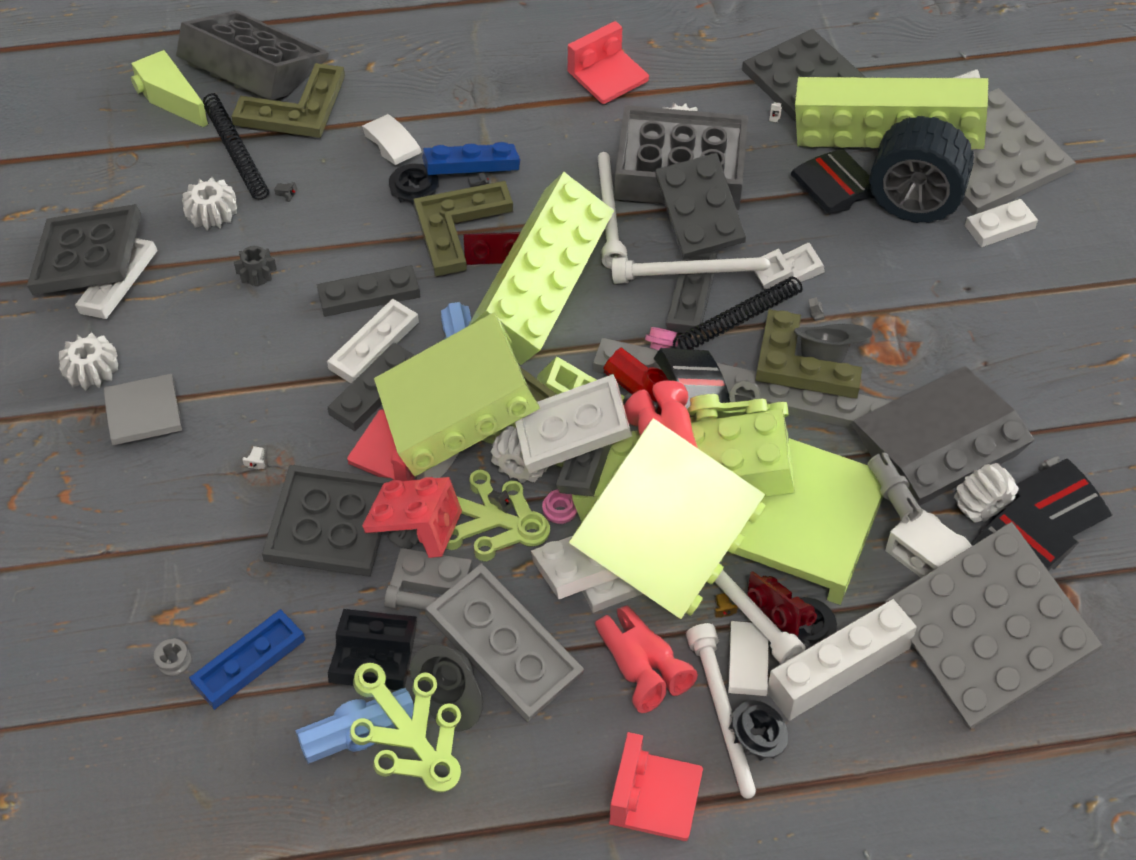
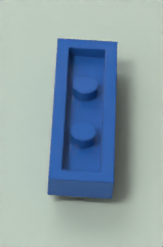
(470, 158)
(247, 659)

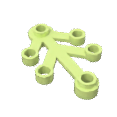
(708, 407)
(490, 517)
(409, 732)

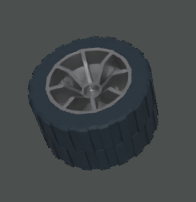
(921, 169)

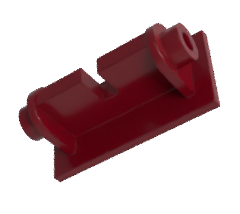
(488, 247)
(779, 605)

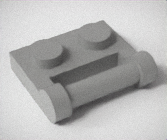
(424, 574)

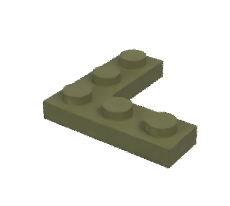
(305, 118)
(440, 212)
(782, 367)

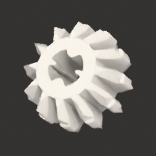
(209, 203)
(88, 361)
(509, 457)
(986, 492)

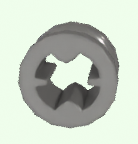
(747, 384)
(180, 649)

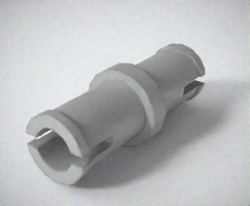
(895, 487)

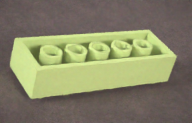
(861, 110)
(545, 264)
(747, 444)

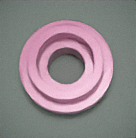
(661, 338)
(557, 499)

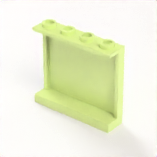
(454, 394)
(668, 519)
(819, 526)

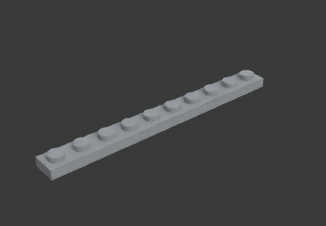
(801, 402)

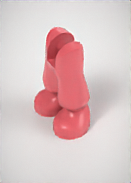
(671, 398)
(639, 653)

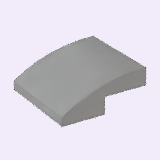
(142, 409)

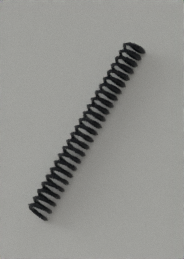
(236, 159)
(692, 331)

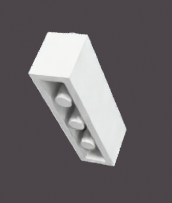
(924, 544)
(840, 659)

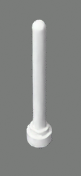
(613, 247)
(626, 270)
(703, 641)
(783, 644)

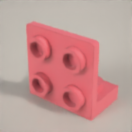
(603, 66)
(377, 452)
(417, 504)
(654, 792)

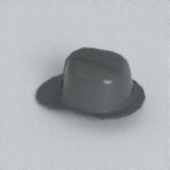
(831, 341)
(454, 683)

